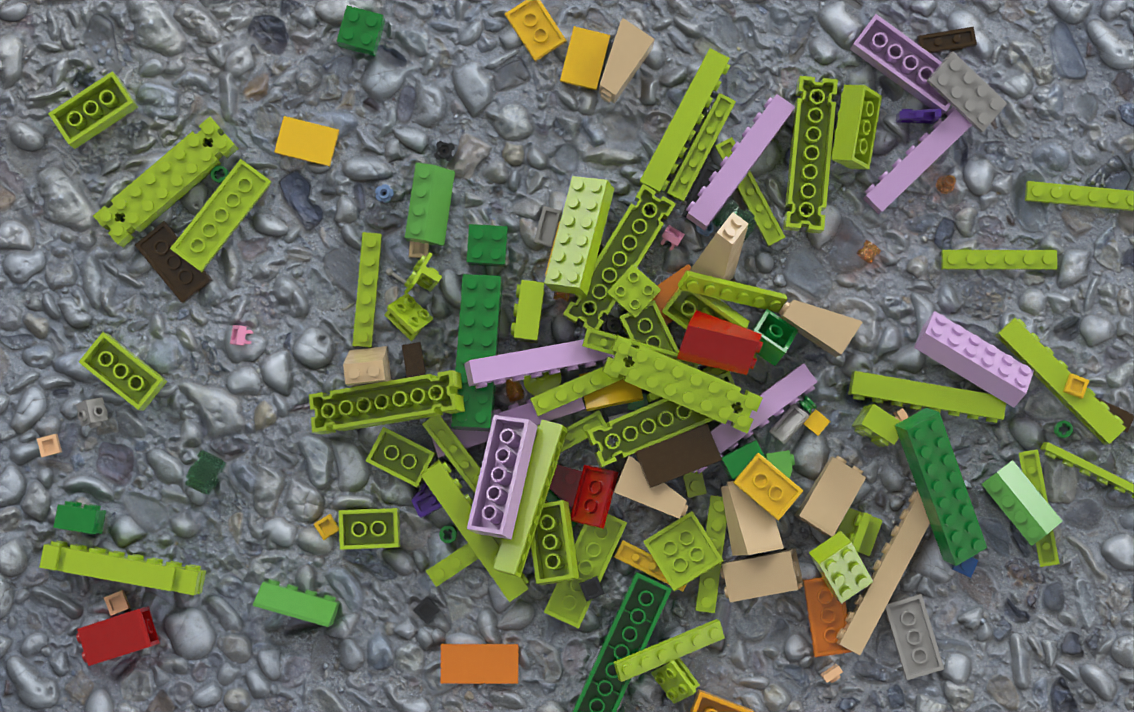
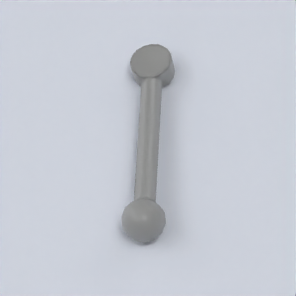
(389, 272)

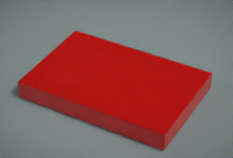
(594, 496)

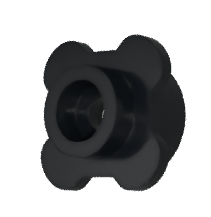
(444, 146)
(611, 320)

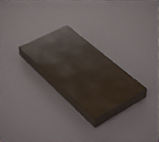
(176, 272)
(678, 456)

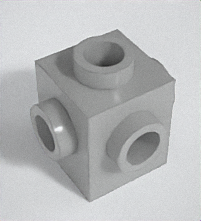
(92, 412)

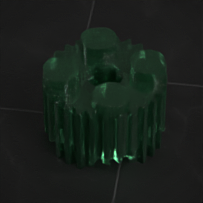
(731, 207)
(204, 472)

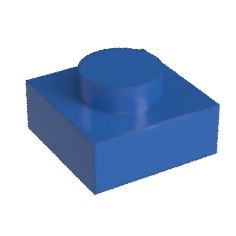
(966, 567)

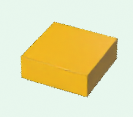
(1076, 385)
(816, 422)
(326, 526)

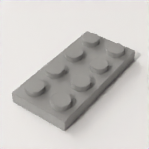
(966, 92)
(913, 637)

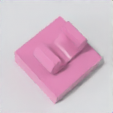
(673, 236)
(238, 335)

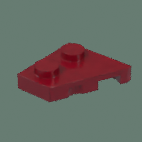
(565, 483)

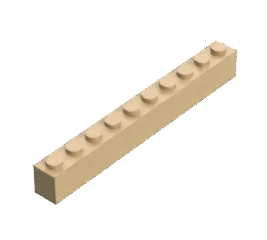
(885, 576)

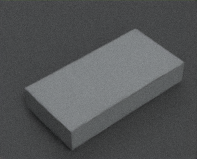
(547, 226)
(789, 424)

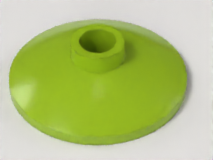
(540, 385)

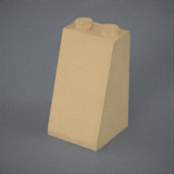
(626, 57)
(724, 250)
(821, 326)
(367, 366)
(634, 486)
(831, 496)
(749, 525)
(762, 575)

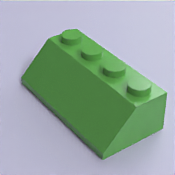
(429, 204)
(1022, 502)
(297, 603)

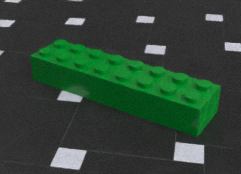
(477, 339)
(941, 486)
(626, 636)

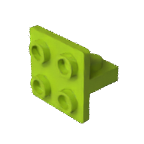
(422, 275)
(634, 291)
(408, 316)
(860, 530)
(675, 680)

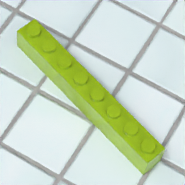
(683, 122)
(1054, 375)
(924, 395)
(539, 475)
(459, 508)

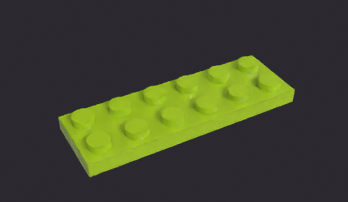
(221, 215)
(593, 553)

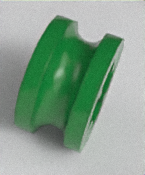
(218, 169)
(807, 404)
(1067, 424)
(442, 534)

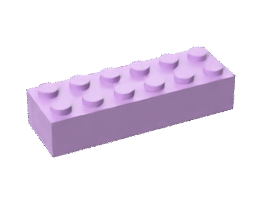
(900, 61)
(974, 359)
(502, 477)

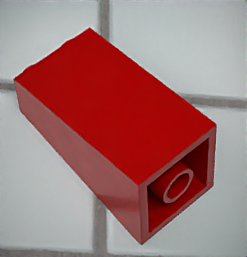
(719, 344)
(117, 636)

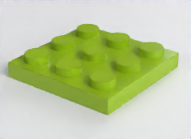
(683, 551)

